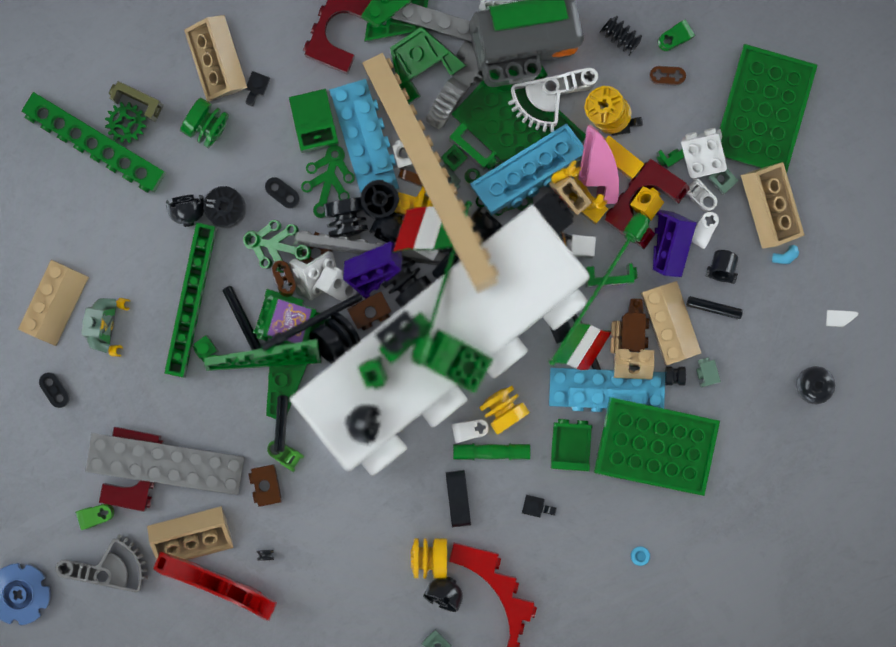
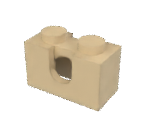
(624, 358)

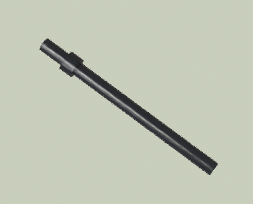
(280, 338)

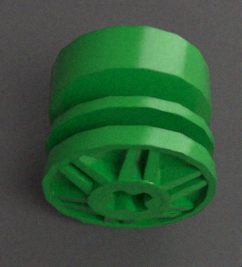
(206, 124)

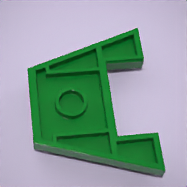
(393, 27)
(419, 53)

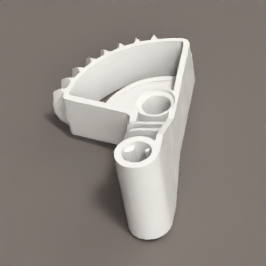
(549, 101)

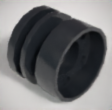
(236, 207)
(345, 217)
(407, 284)
(335, 337)

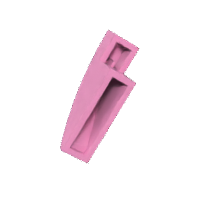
(599, 166)

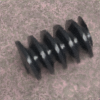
(621, 34)

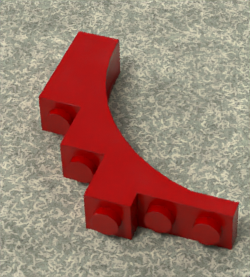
(484, 564)
(215, 583)

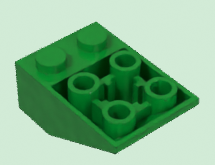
(313, 120)
(458, 361)

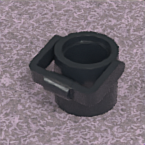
(723, 266)

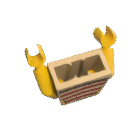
(571, 193)

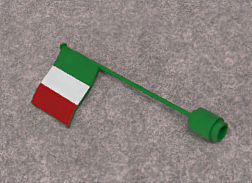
(425, 231)
(583, 339)

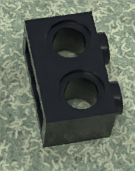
(394, 327)

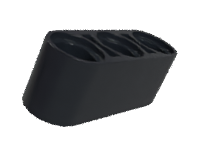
(458, 498)

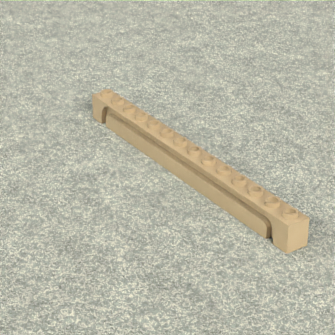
(430, 173)

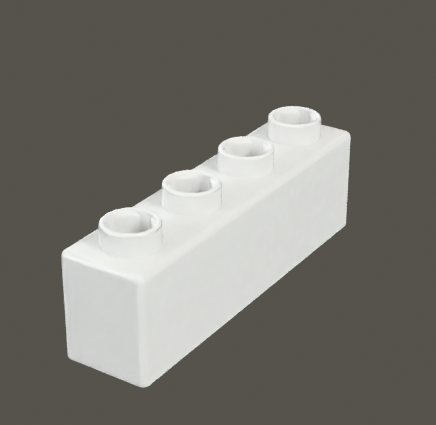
(534, 281)

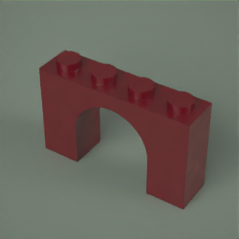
(320, 48)
(650, 176)
(132, 497)

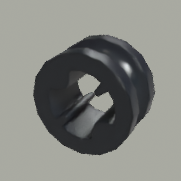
(265, 555)

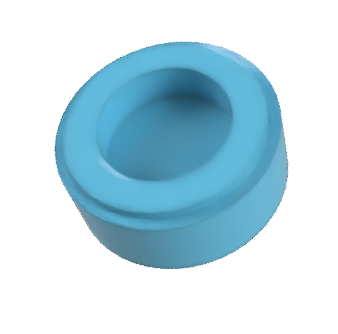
(640, 556)

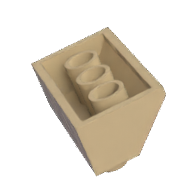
(215, 58)
(772, 205)
(53, 303)
(670, 323)
(191, 535)

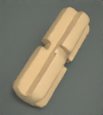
(616, 328)

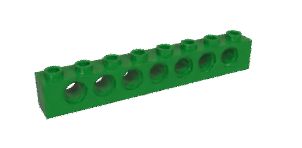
(37, 103)
(190, 300)

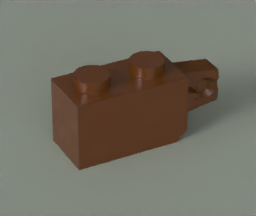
(634, 327)

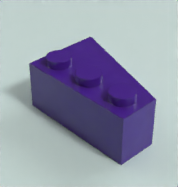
(673, 243)
(372, 268)

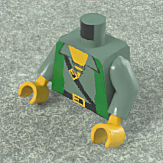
(99, 324)

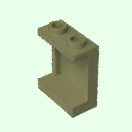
(154, 105)

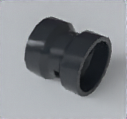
(670, 376)

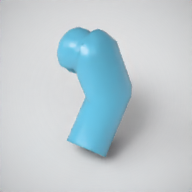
(787, 257)

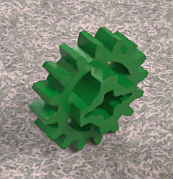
(128, 135)

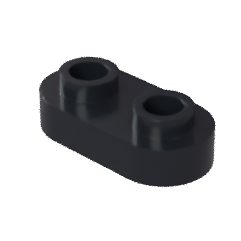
(282, 193)
(54, 390)

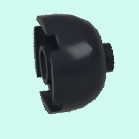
(379, 199)
(186, 209)
(484, 224)
(387, 228)
(815, 385)
(362, 423)
(445, 593)

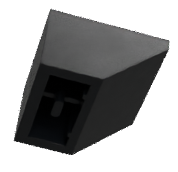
(553, 212)

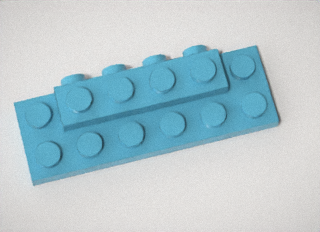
(364, 134)
(528, 170)
(594, 388)

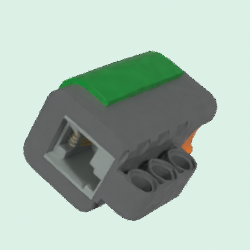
(522, 36)

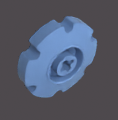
(34, 593)

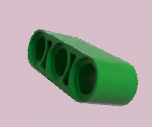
(421, 321)

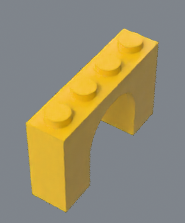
(626, 164)

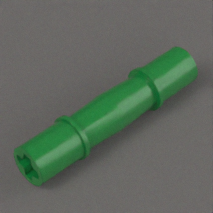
(491, 451)

